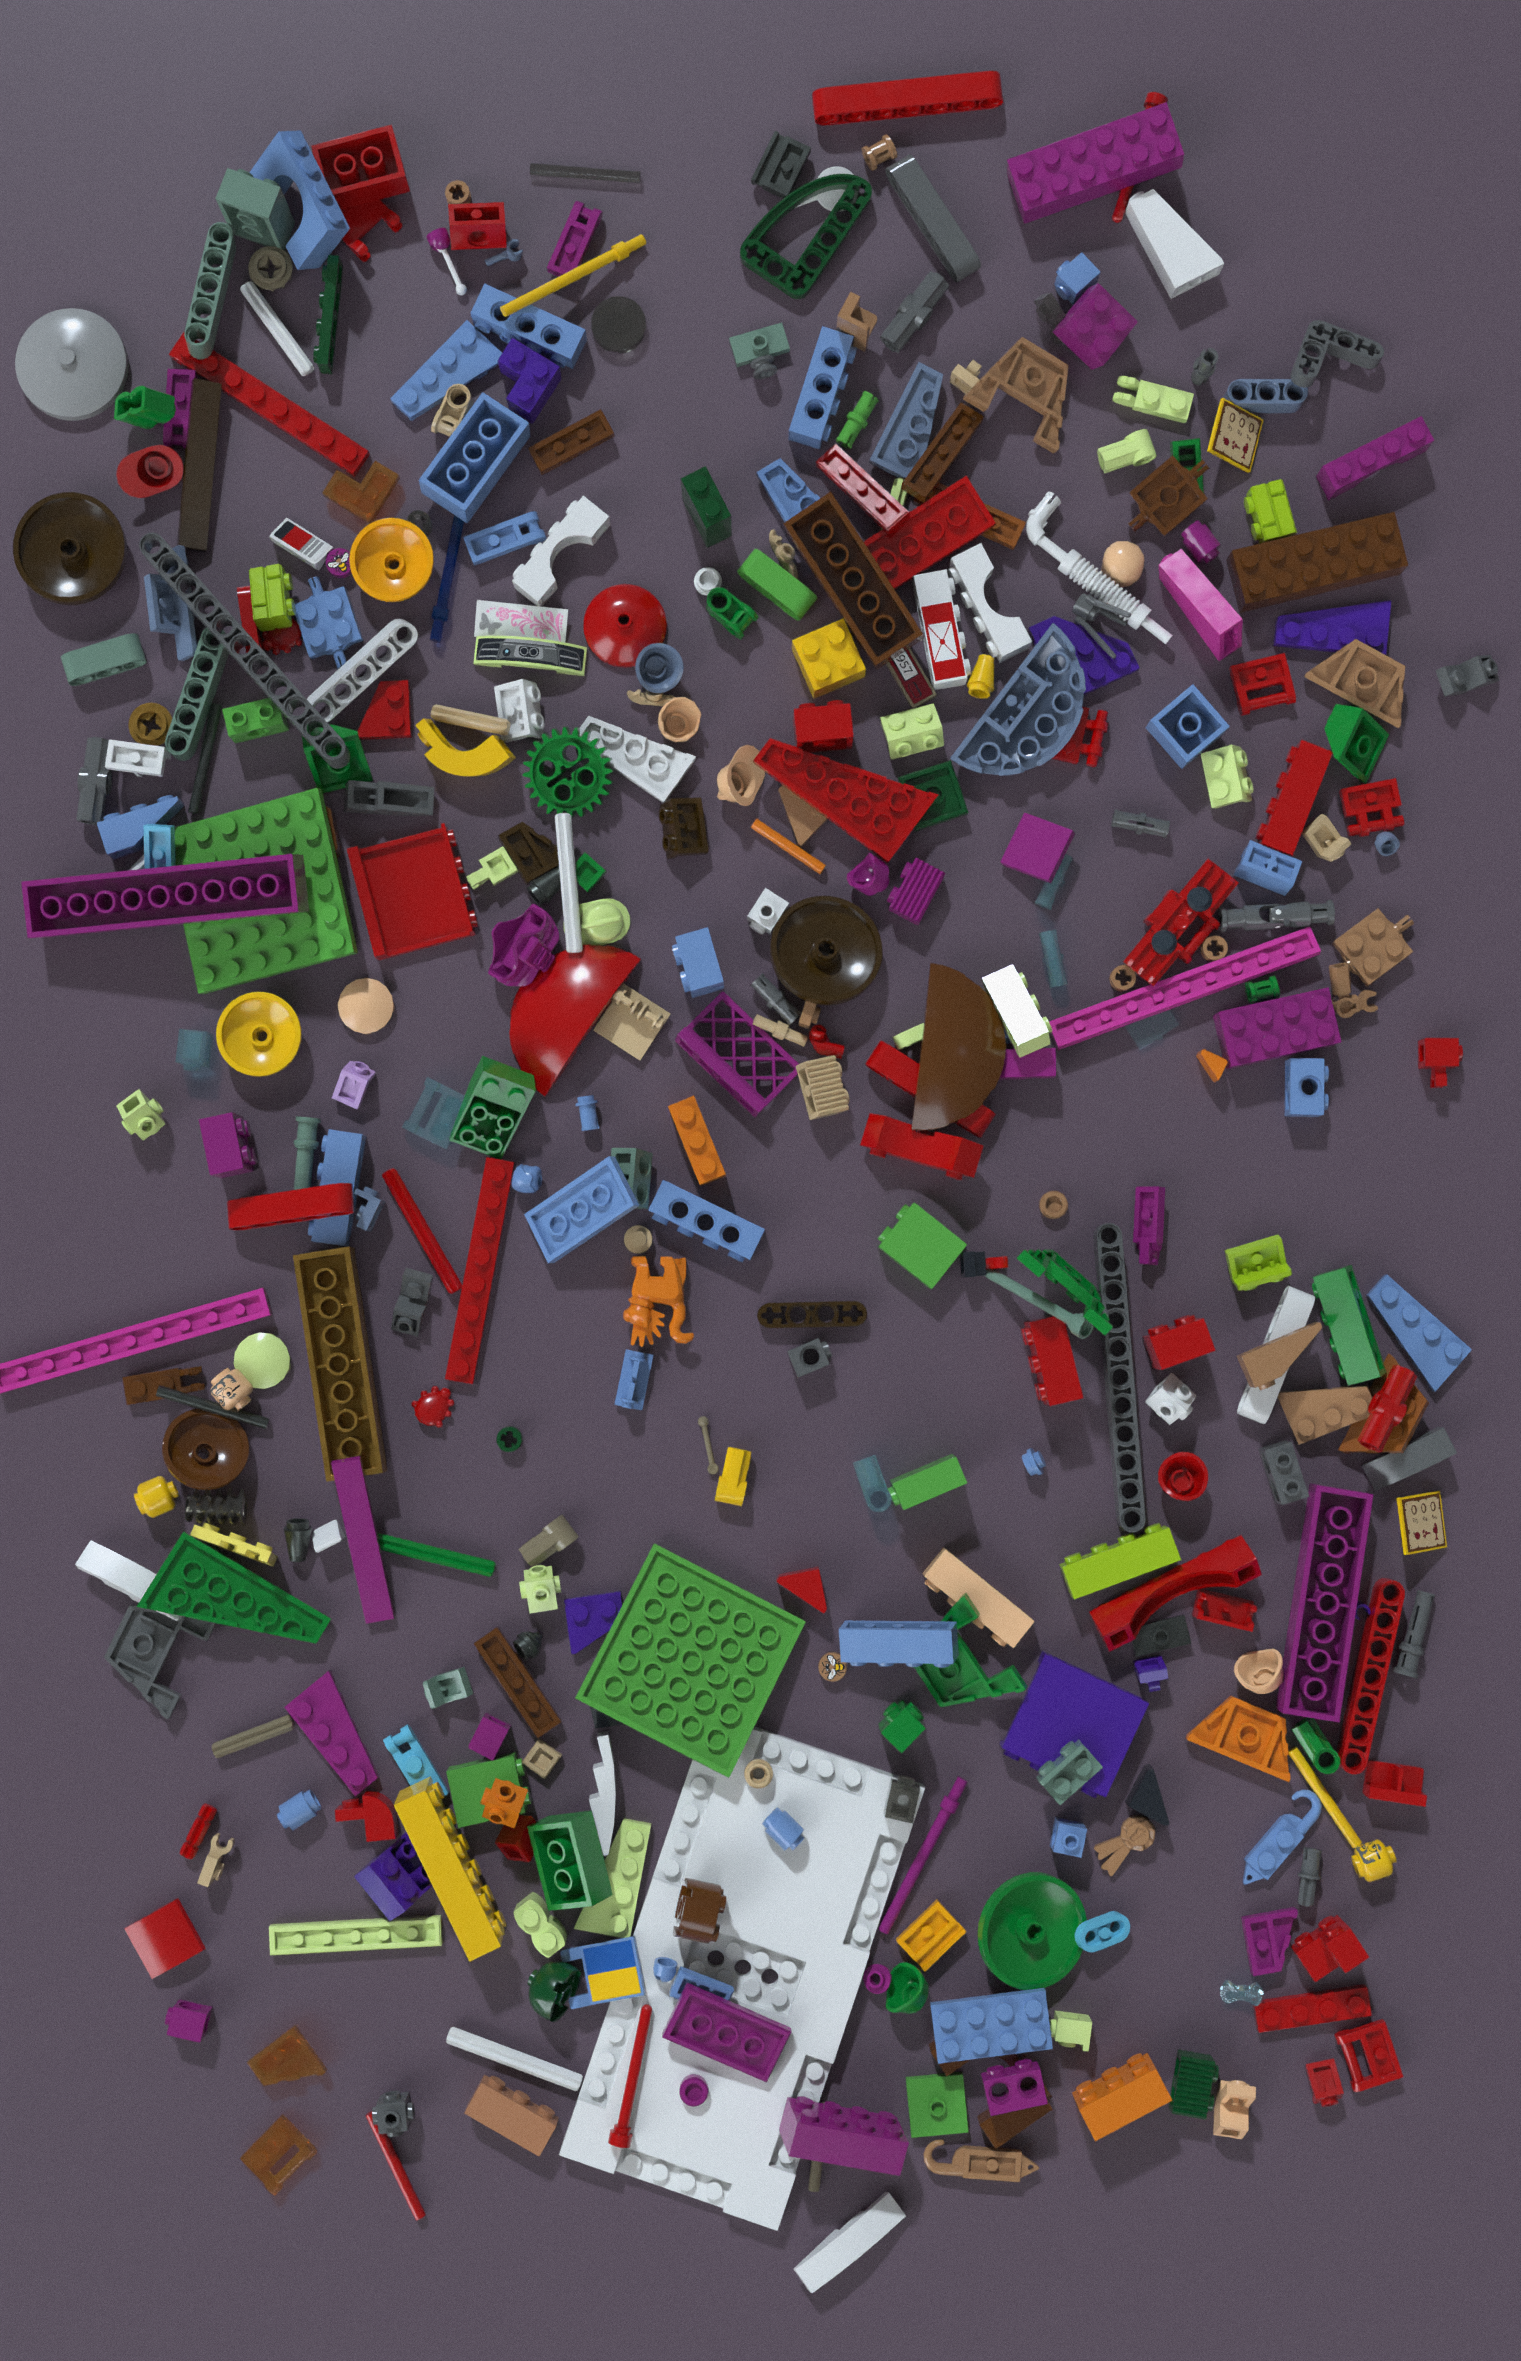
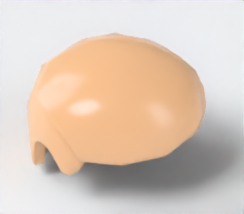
(1123, 563)
(679, 719)

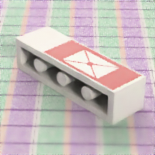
(940, 631)

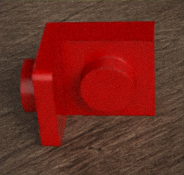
(1324, 2082)

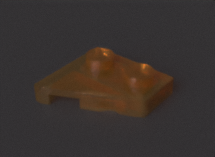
(286, 2059)

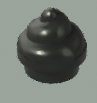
(528, 1644)

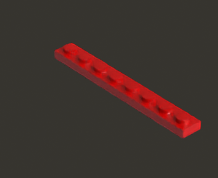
(274, 408)
(480, 1270)

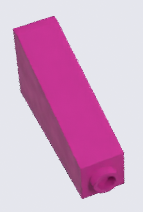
(1202, 604)

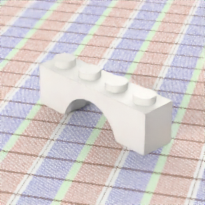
(582, 524)
(1004, 634)

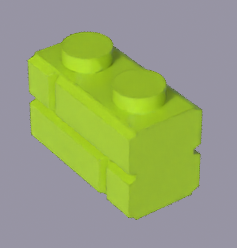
(1269, 512)
(271, 597)

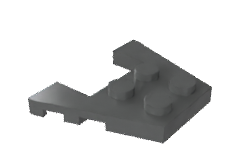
(143, 1647)

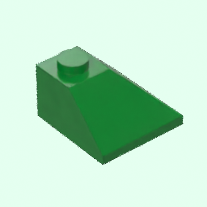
(1355, 739)
(333, 779)

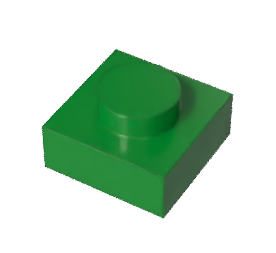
(588, 872)

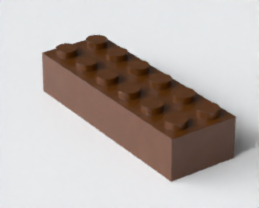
(1317, 562)
(853, 580)

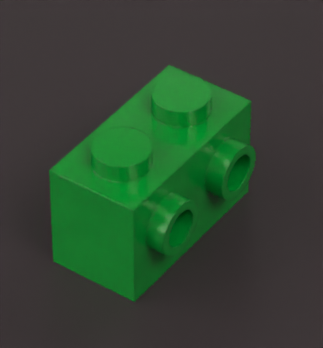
(902, 1724)

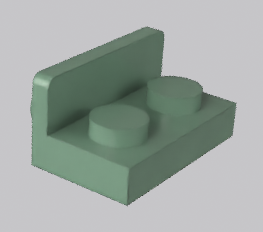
(1068, 1771)

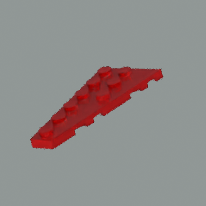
(857, 801)

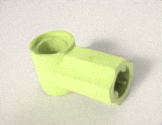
(1134, 450)

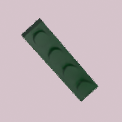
(327, 325)

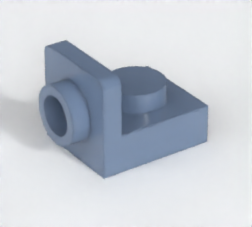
(370, 1212)

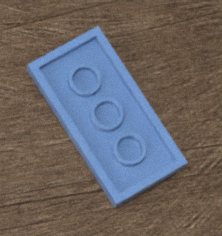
(581, 1209)
(991, 2025)

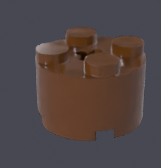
(698, 1911)

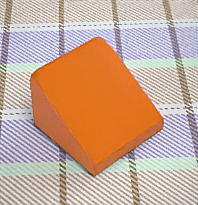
(1212, 1063)

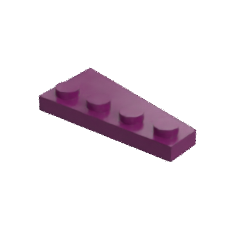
(328, 1725)

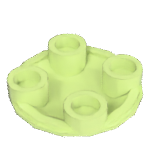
(262, 1360)

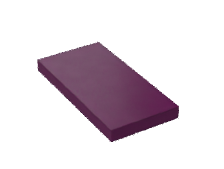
(726, 2032)

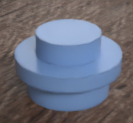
(1034, 1462)

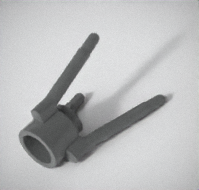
(1089, 608)

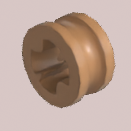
(454, 186)
(1219, 942)
(1116, 984)

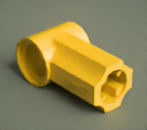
(732, 1483)

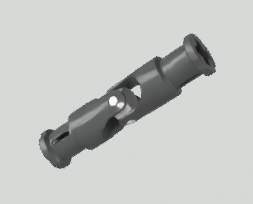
(1290, 915)

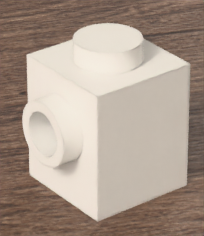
(766, 912)

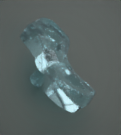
(1252, 1993)

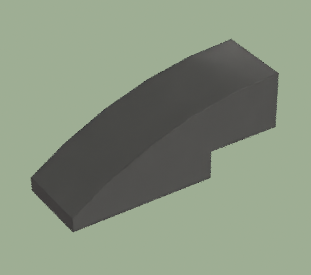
(388, 798)
(1418, 1455)

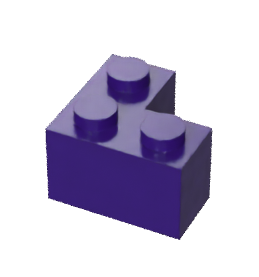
(534, 379)

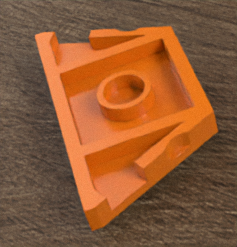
(1246, 1736)

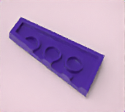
(1335, 628)

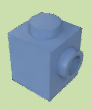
(1075, 278)

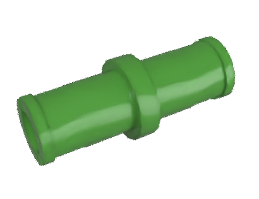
(857, 420)

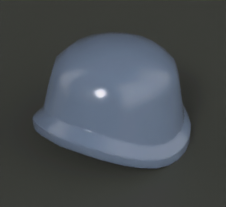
(659, 667)

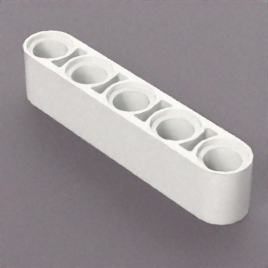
(375, 667)
(1289, 1316)

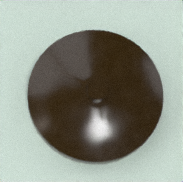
(70, 548)
(825, 950)

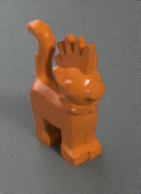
(658, 1290)

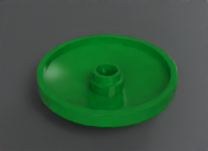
(1031, 1930)

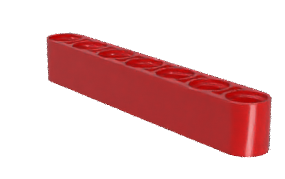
(907, 98)
(1375, 1688)

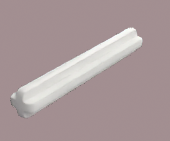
(277, 328)

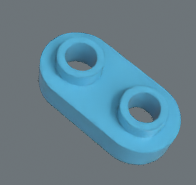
(1100, 1933)

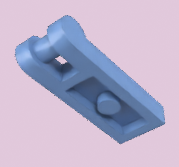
(504, 538)

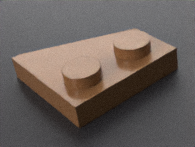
(802, 817)

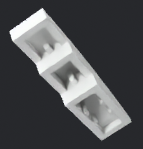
(117, 1572)
(603, 1802)
(849, 2242)

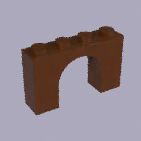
(1007, 2125)

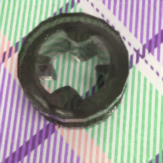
(423, 516)

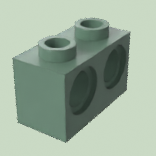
(636, 1167)

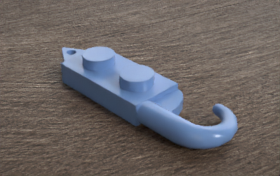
(1280, 1840)

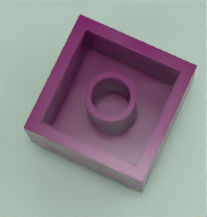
(1095, 326)
(227, 1145)

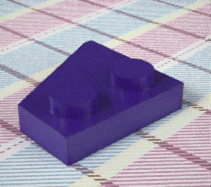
(590, 1617)

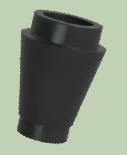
(545, 887)
(297, 1538)

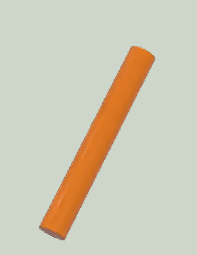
(788, 846)

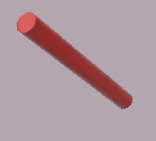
(397, 2170)

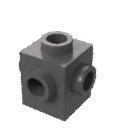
(397, 2104)

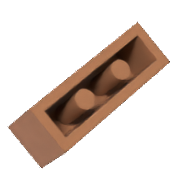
(512, 2114)

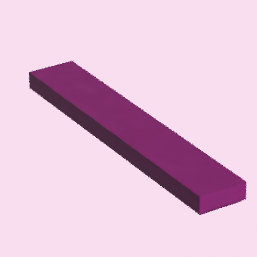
(363, 1539)

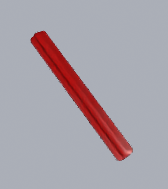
(422, 1231)

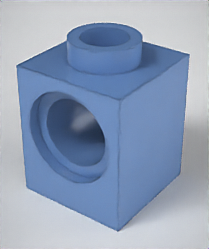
(1068, 1837)

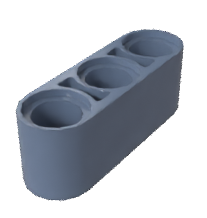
(1274, 387)

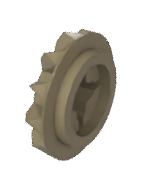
(260, 261)

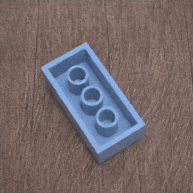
(474, 457)

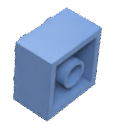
(1187, 726)
(699, 962)

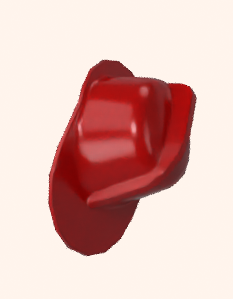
(149, 471)

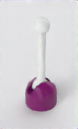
(439, 241)

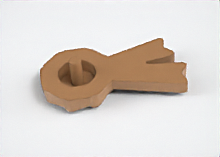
(1136, 1834)

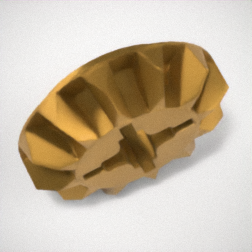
(146, 713)

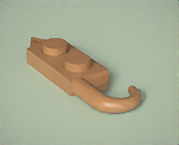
(981, 2163)

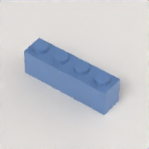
(341, 1165)
(899, 1642)

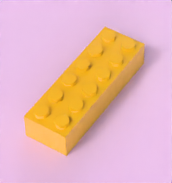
(450, 1868)

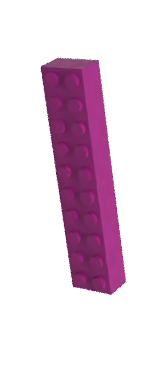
(165, 896)

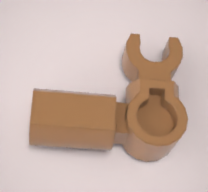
(1343, 1003)

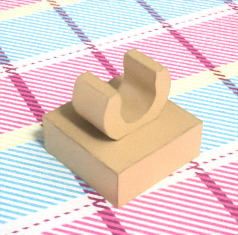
(966, 378)

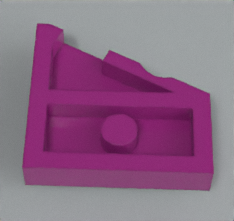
(1267, 1939)

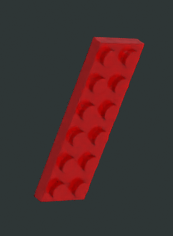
(931, 533)

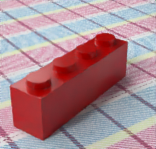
(1294, 798)

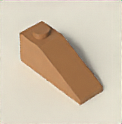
(1273, 1358)

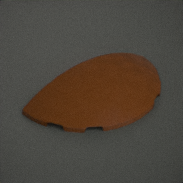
(959, 1050)

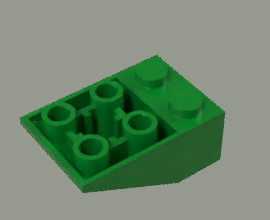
(492, 1107)

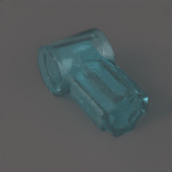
(871, 1480)

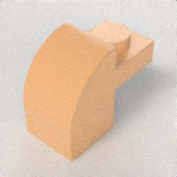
(1232, 2108)

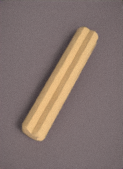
(470, 720)

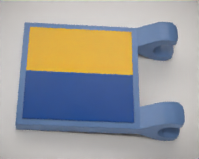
(610, 1971)

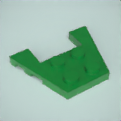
(965, 1678)

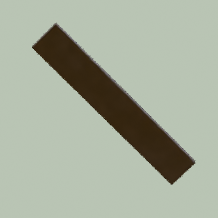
(199, 465)

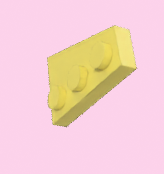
(234, 1543)

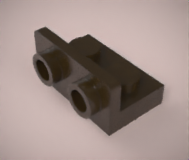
(683, 827)

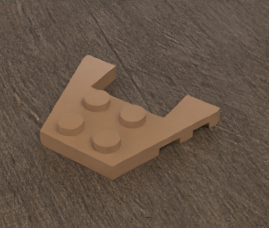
(1031, 378)

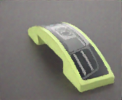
(530, 653)

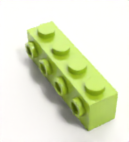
(1119, 1561)

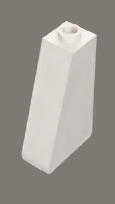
(1171, 244)

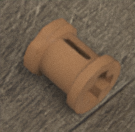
(879, 152)

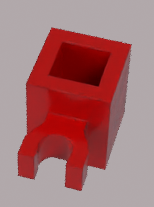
(1438, 1056)

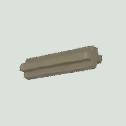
(253, 1736)

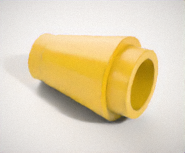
(982, 677)

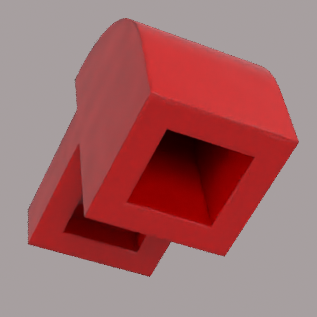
(377, 1812)

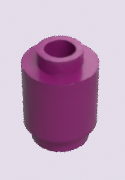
(1201, 542)

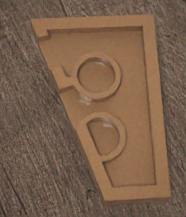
(1324, 1410)

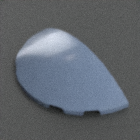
(1031, 713)

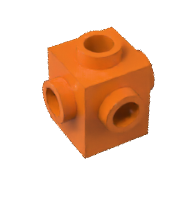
(503, 1802)

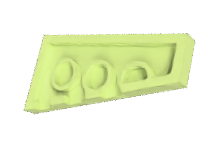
(624, 1868)

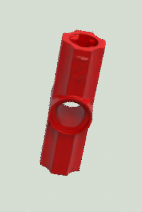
(1387, 1408)

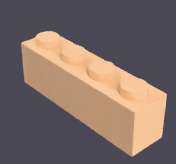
(995, 1610)

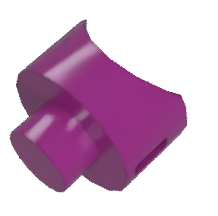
(869, 875)

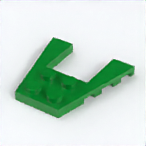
(1076, 1284)

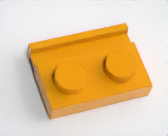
(931, 1935)

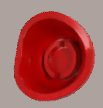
(1183, 1476)

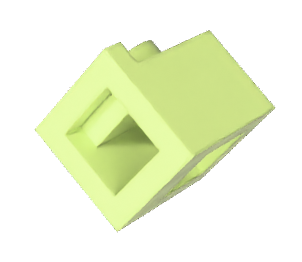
(1071, 2029)

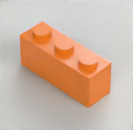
(697, 1141)

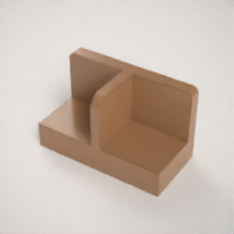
(856, 321)

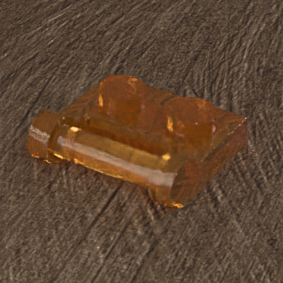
(271, 2148)

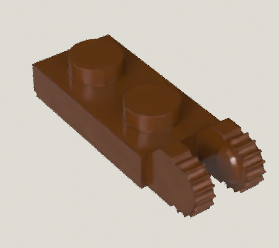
(144, 1386)

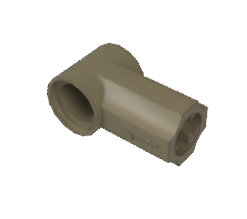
(553, 1538)

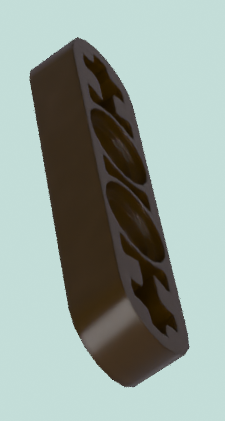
(812, 1314)

